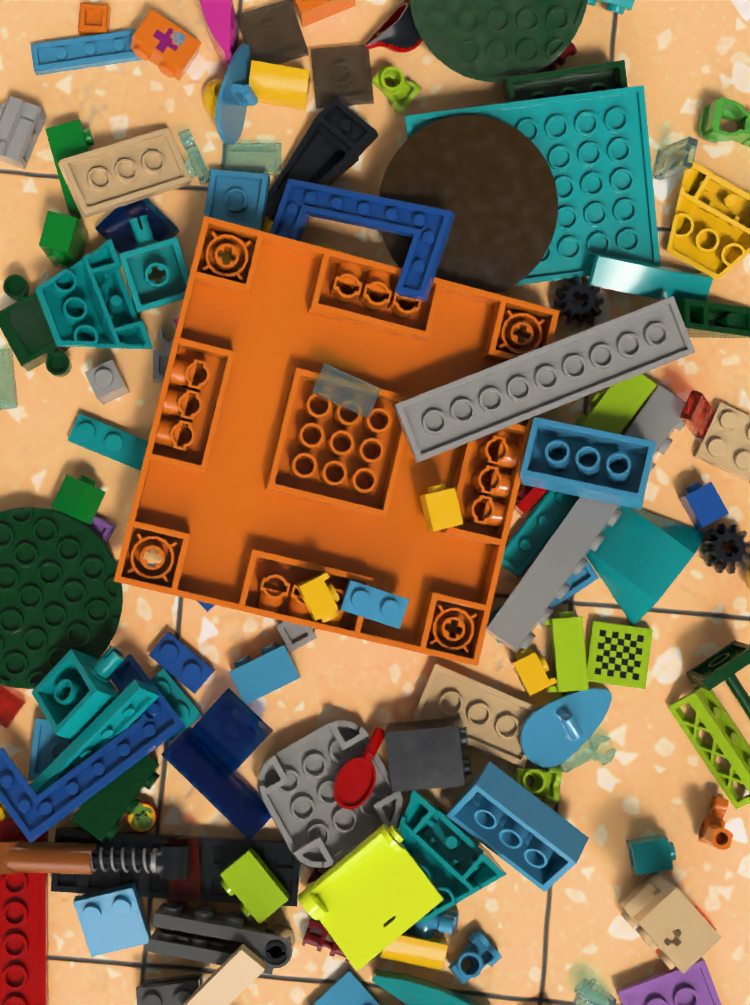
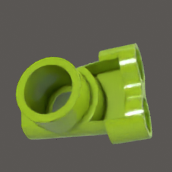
(401, 92)
(543, 784)

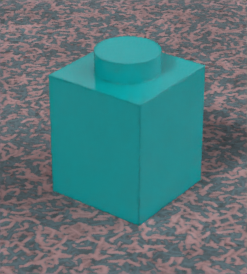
(651, 854)

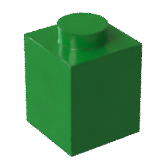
(79, 498)

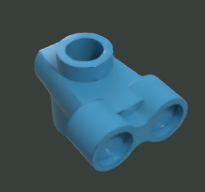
(443, 922)
(479, 953)

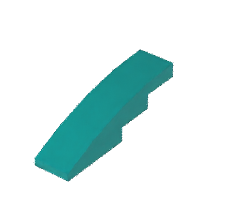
(648, 279)
(418, 991)

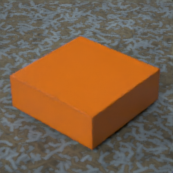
(94, 19)

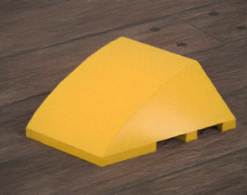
(710, 223)

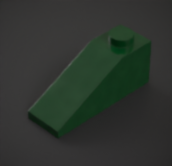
(714, 319)

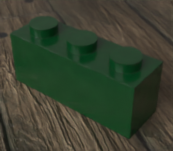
(104, 810)

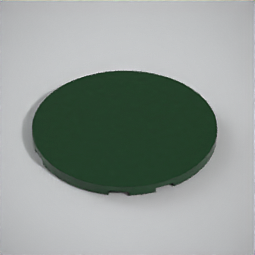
(497, 36)
(52, 593)

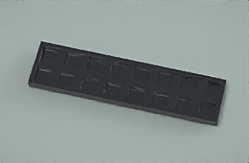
(215, 856)

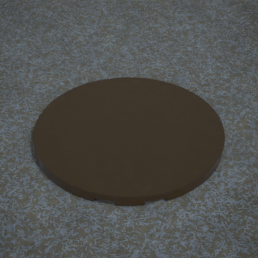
(492, 185)

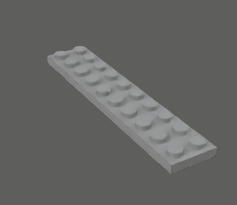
(543, 379)

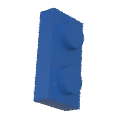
(181, 662)

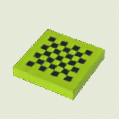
(618, 654)

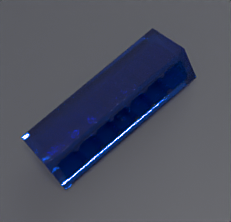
(218, 783)

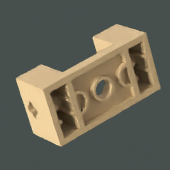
(668, 922)

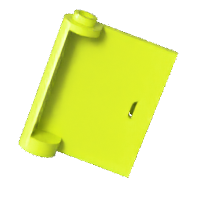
(368, 890)

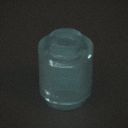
(592, 993)

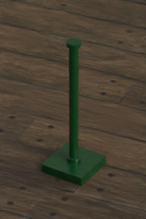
(721, 668)

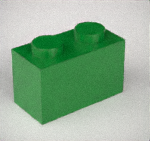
(63, 239)

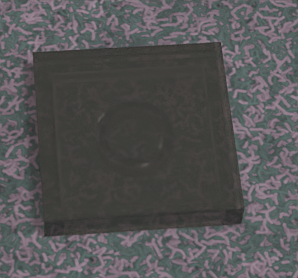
(273, 33)
(342, 74)

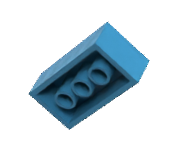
(587, 463)
(518, 827)

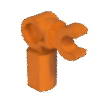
(712, 826)

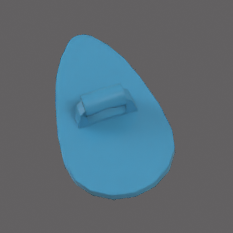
(235, 96)
(563, 726)

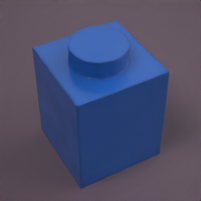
(703, 504)

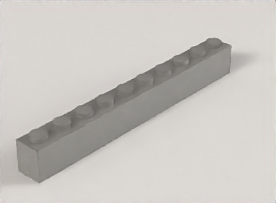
(576, 536)

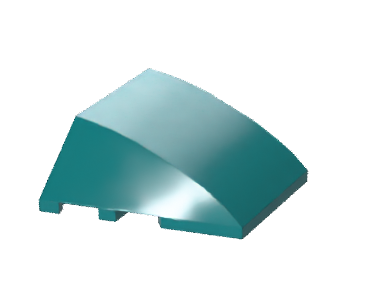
(92, 305)
(643, 558)
(446, 853)

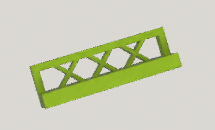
(725, 735)

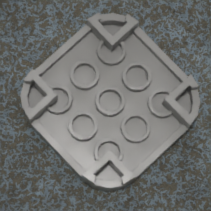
(300, 798)

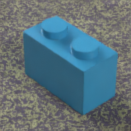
(265, 673)

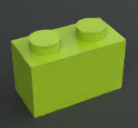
(254, 886)

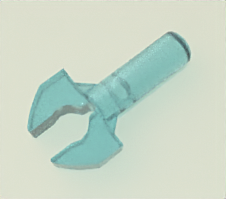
(589, 754)

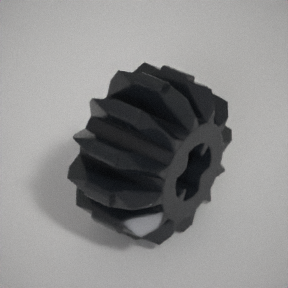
(578, 312)
(718, 555)

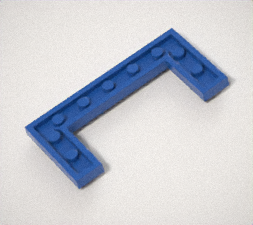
(425, 224)
(40, 812)

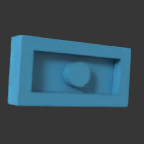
(374, 604)

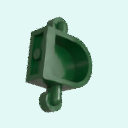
(29, 331)

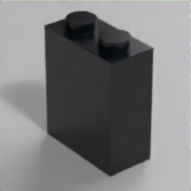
(427, 754)

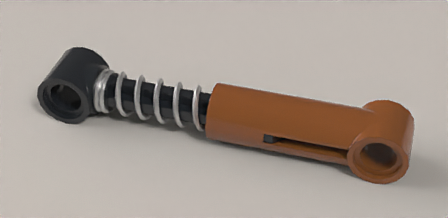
(16, 856)

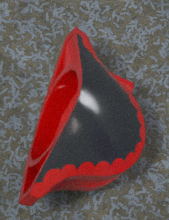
(398, 32)

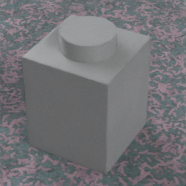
(107, 382)

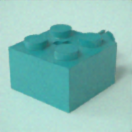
(151, 254)
(77, 690)

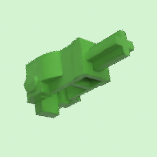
(726, 109)

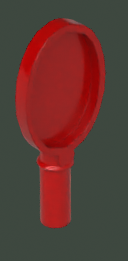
(358, 775)

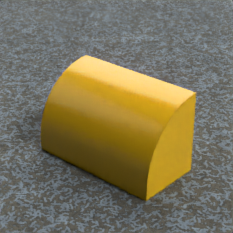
(280, 85)
(417, 950)

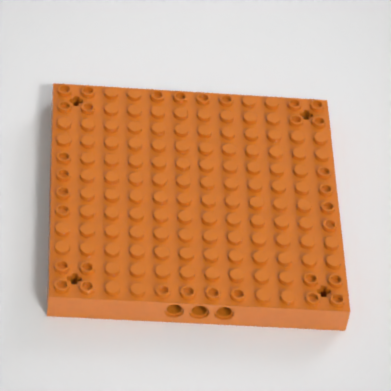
(272, 485)

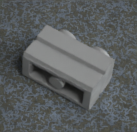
(19, 131)

